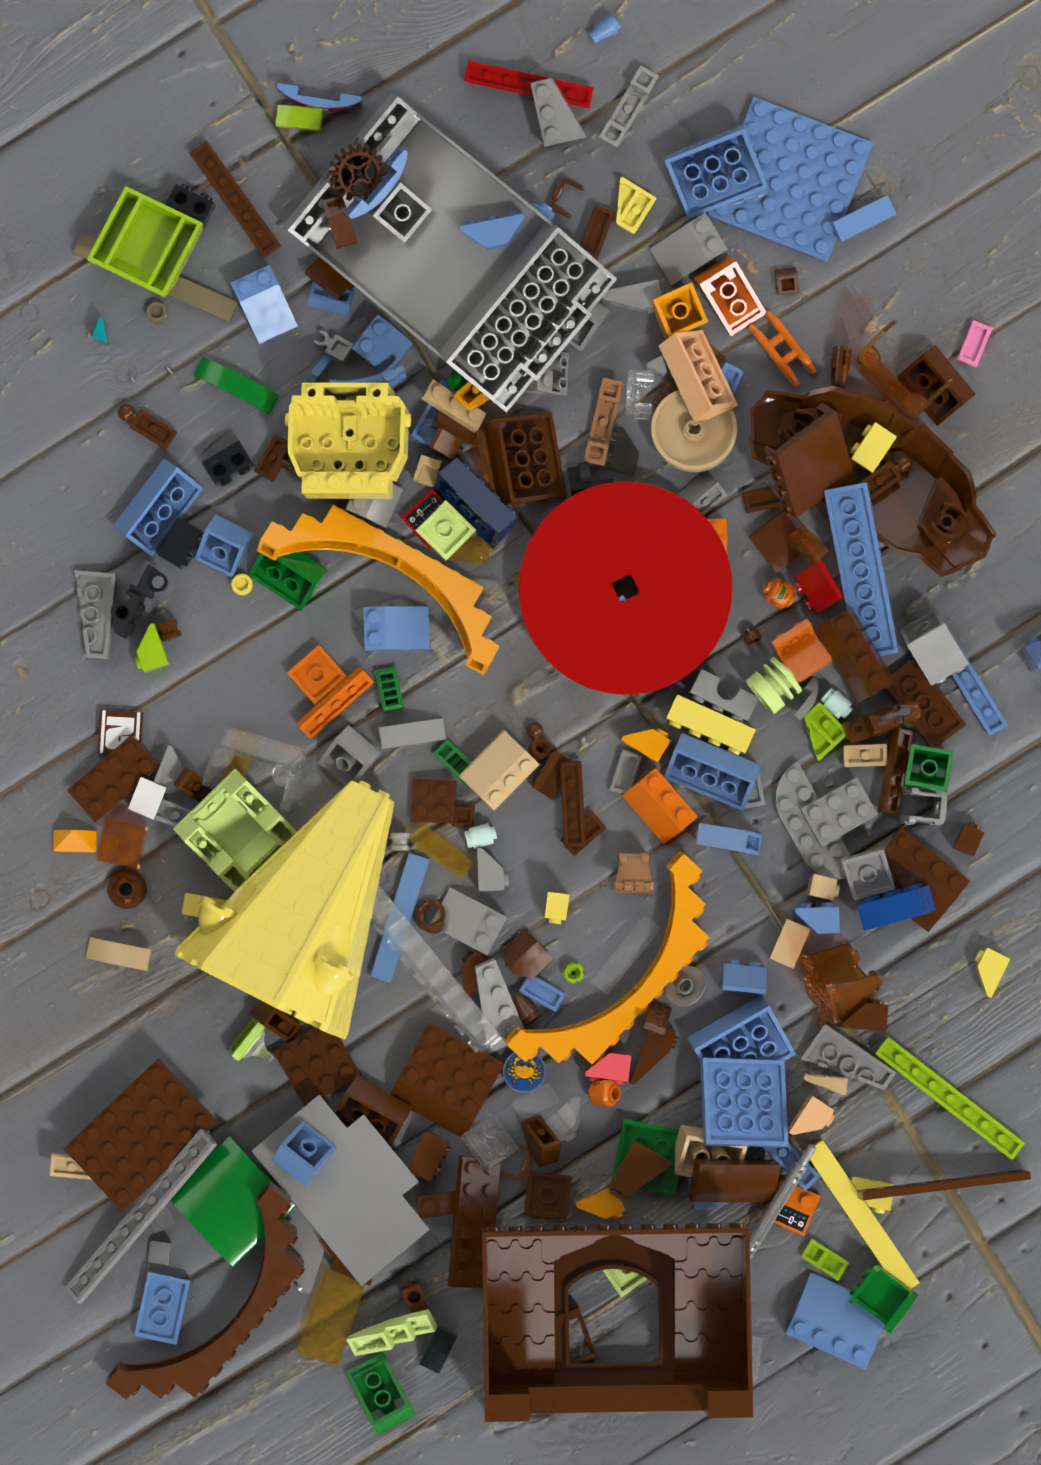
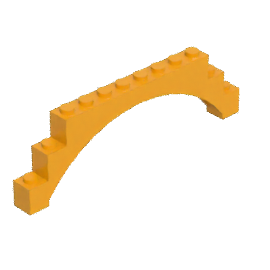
(353, 535)
(599, 1032)

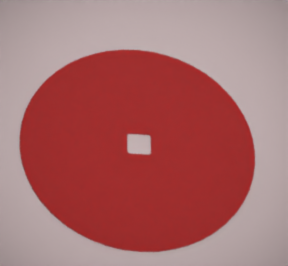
(615, 534)

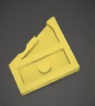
(632, 206)

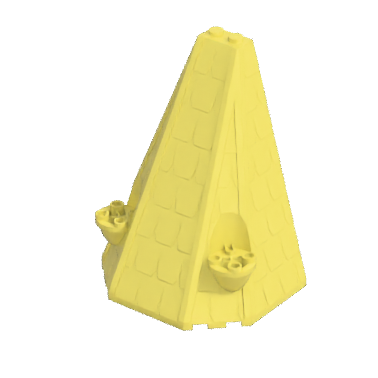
(304, 916)

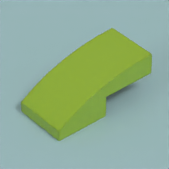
(299, 117)
(825, 1260)

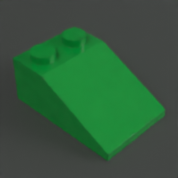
(380, 1393)

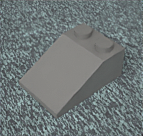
(689, 249)
(470, 921)

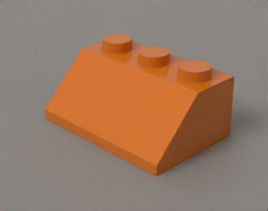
(659, 805)

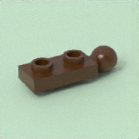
(148, 426)
(887, 475)

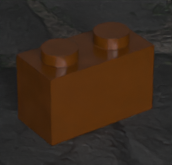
(428, 1155)

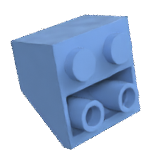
(821, 919)

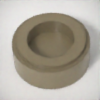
(157, 312)

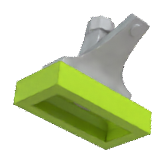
(251, 1043)

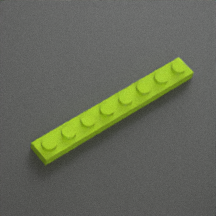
(949, 1098)

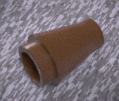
(526, 1010)

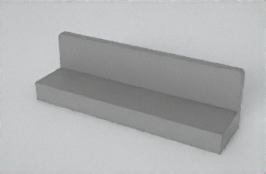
(703, 493)

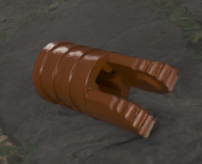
(840, 365)

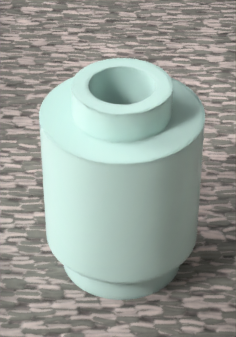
(837, 703)
(480, 836)

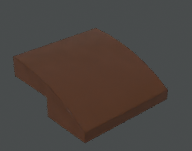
(773, 543)

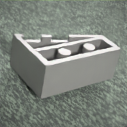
(554, 114)

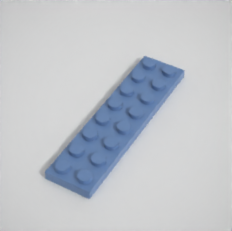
(861, 563)

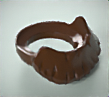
(434, 927)

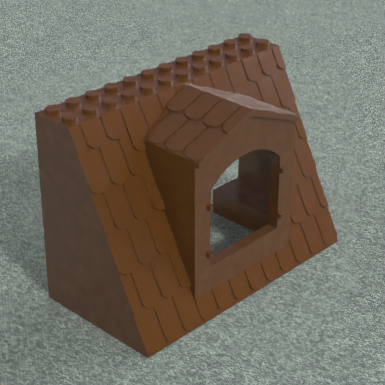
(700, 1312)

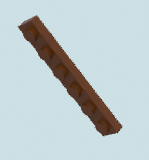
(235, 199)

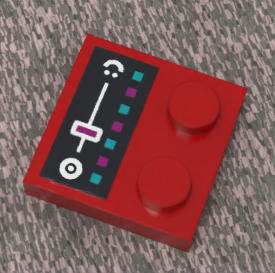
(421, 512)

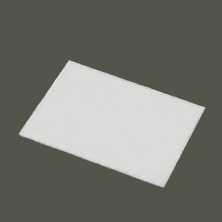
(147, 798)

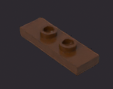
(597, 231)

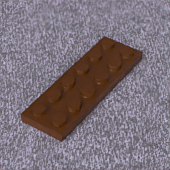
(473, 1212)

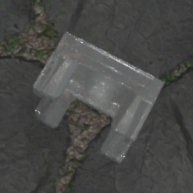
(638, 379)

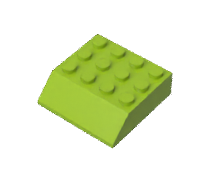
(146, 242)

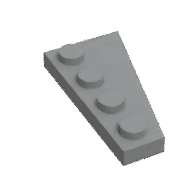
(96, 599)
(496, 1001)
(840, 1054)

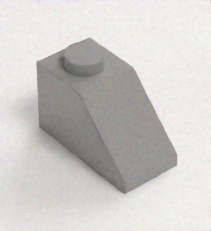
(490, 873)

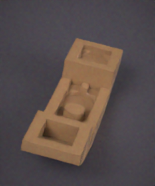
(603, 421)

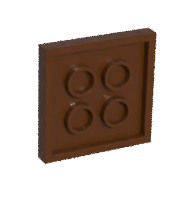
(316, 1064)

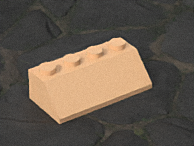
(697, 375)

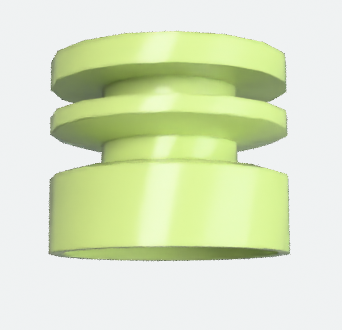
(773, 685)

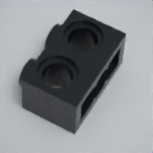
(193, 200)
(225, 459)

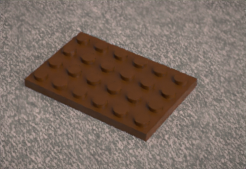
(139, 1134)

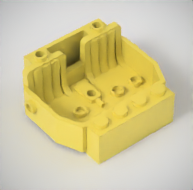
(320, 439)

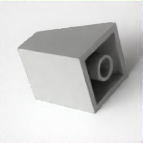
(934, 647)

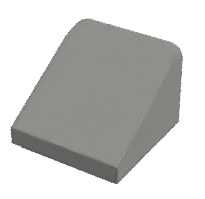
(159, 1252)

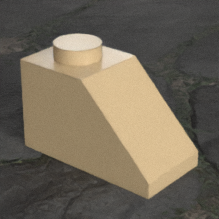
(823, 887)

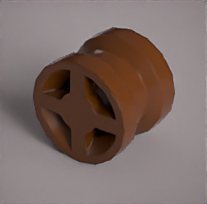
(169, 630)

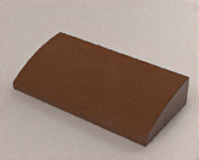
(734, 1180)

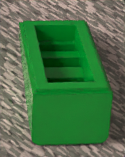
(393, 706)
(442, 749)

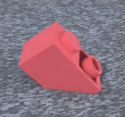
(611, 1066)

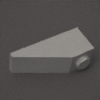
(634, 297)

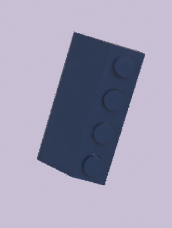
(475, 502)

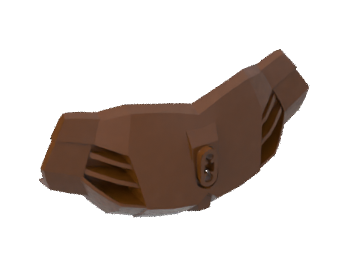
(921, 515)

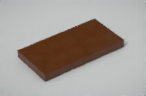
(938, 716)

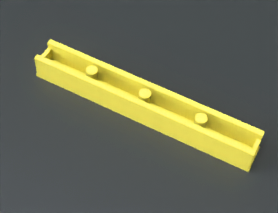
(861, 1215)

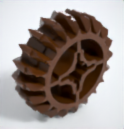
(351, 180)

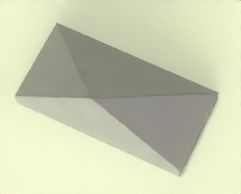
(169, 768)

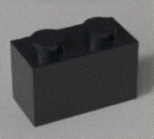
(181, 544)

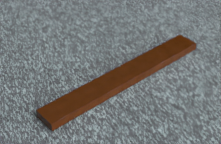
(944, 1184)

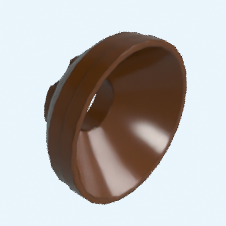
(138, 892)

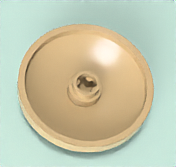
(691, 443)

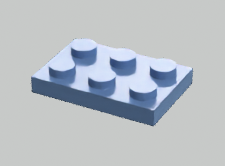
(162, 1308)

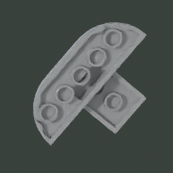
(819, 822)

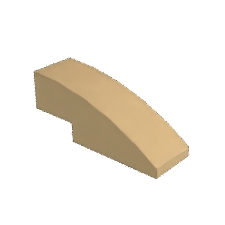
(119, 954)

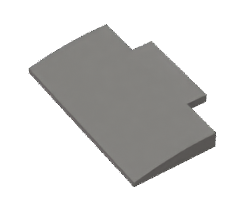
(355, 1195)

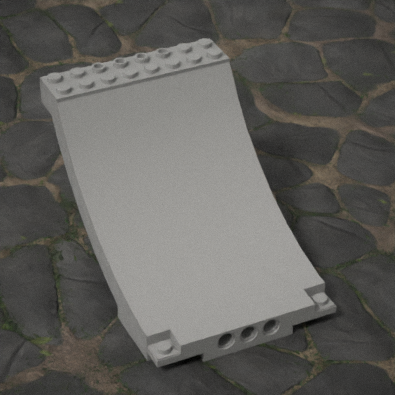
(482, 311)

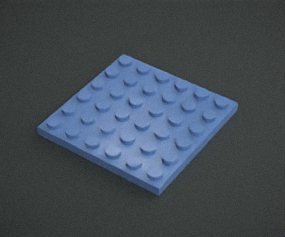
(808, 178)

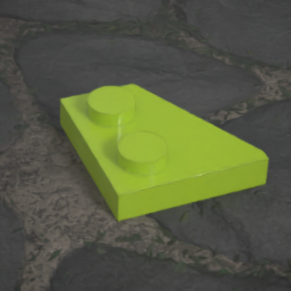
(823, 730)

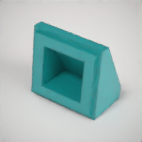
(100, 332)

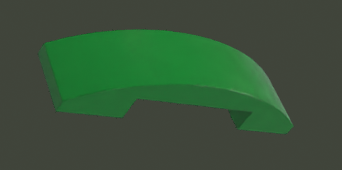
(236, 384)

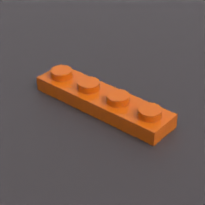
(335, 702)

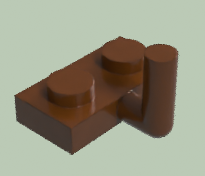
(274, 459)

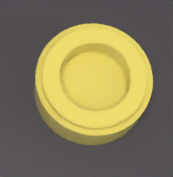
(242, 584)

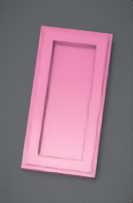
(974, 344)

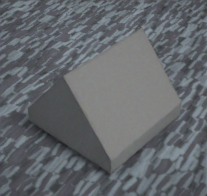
(658, 366)

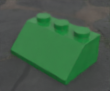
(290, 576)

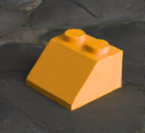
(679, 310)

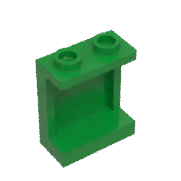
(883, 1296)

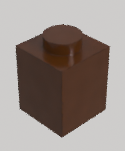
(968, 839)

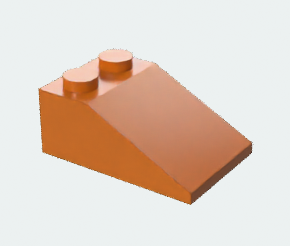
(730, 295)

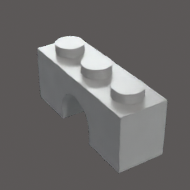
(706, 690)

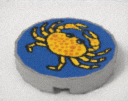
(524, 1075)

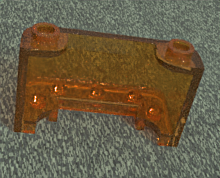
(837, 982)

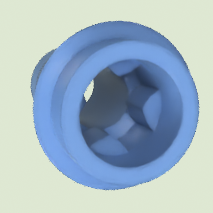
(605, 28)

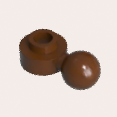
(535, 731)

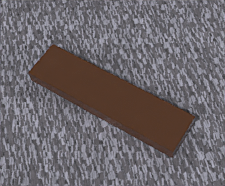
(895, 771)
(572, 804)

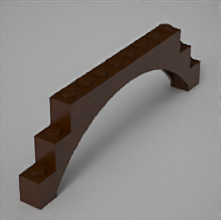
(196, 1367)

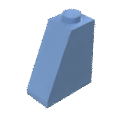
(728, 839)

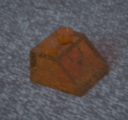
(122, 843)

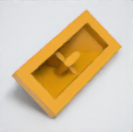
(74, 841)

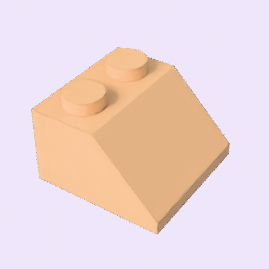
(811, 1116)

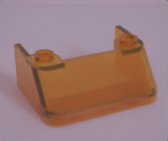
(887, 385)

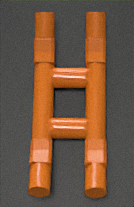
(782, 362)

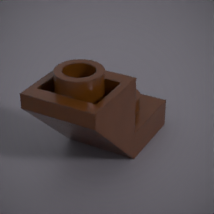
(339, 223)

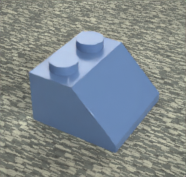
(381, 345)
(223, 545)
(743, 977)
(303, 1153)

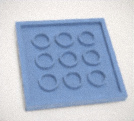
(744, 1102)

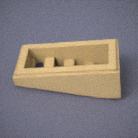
(834, 1083)

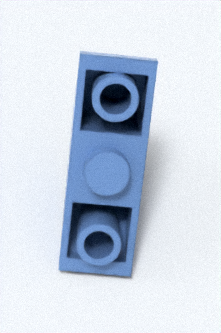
(494, 231)

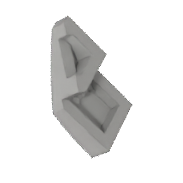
(809, 697)

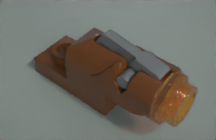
(881, 721)

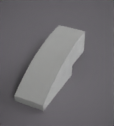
(412, 733)

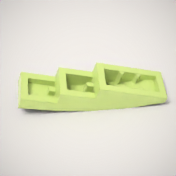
(390, 1332)

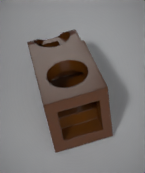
(415, 1297)

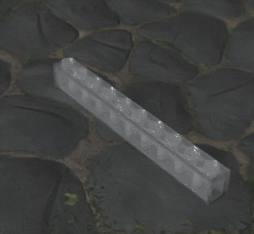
(433, 973)

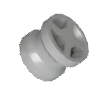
(398, 841)

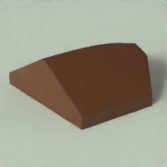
(526, 956)

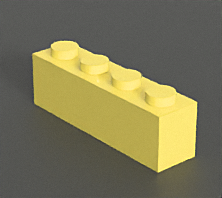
(710, 724)

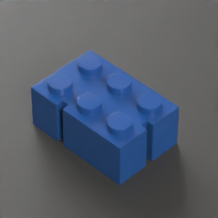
(896, 906)

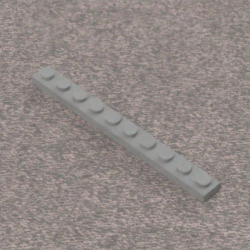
(140, 1216)

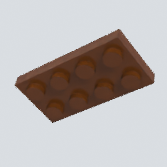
(113, 778)

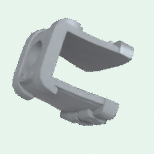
(939, 807)

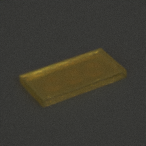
(331, 1318)

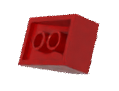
(817, 588)

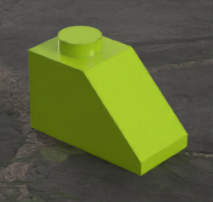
(151, 651)

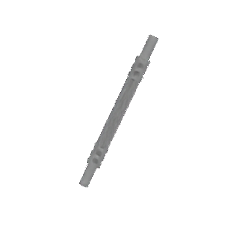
(780, 1199)

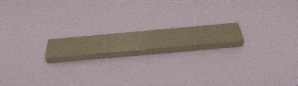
(183, 290)

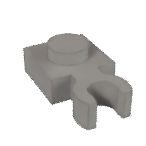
(336, 348)

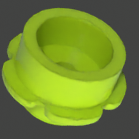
(573, 967)

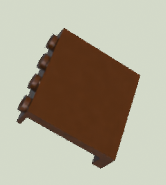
(810, 463)

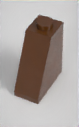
(636, 1170)

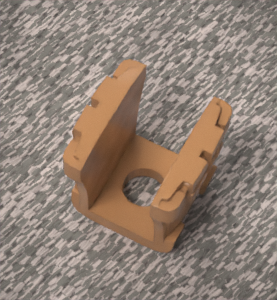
(633, 874)

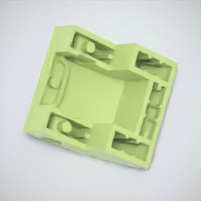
(234, 830)

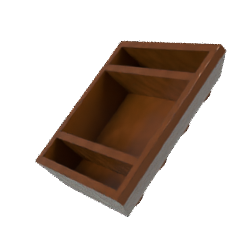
(447, 1080)

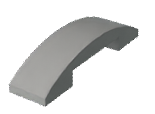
(629, 107)

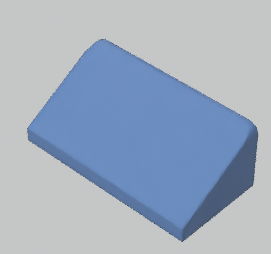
(320, 299)

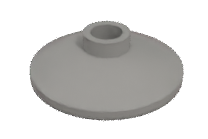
(687, 977)

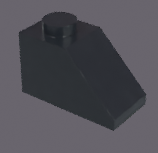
(438, 1349)

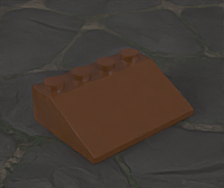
(525, 459)
(915, 864)

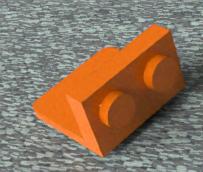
(801, 650)

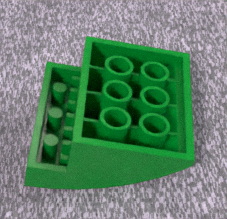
(222, 1201)

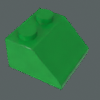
(929, 768)

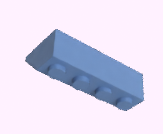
(158, 507)
(712, 771)

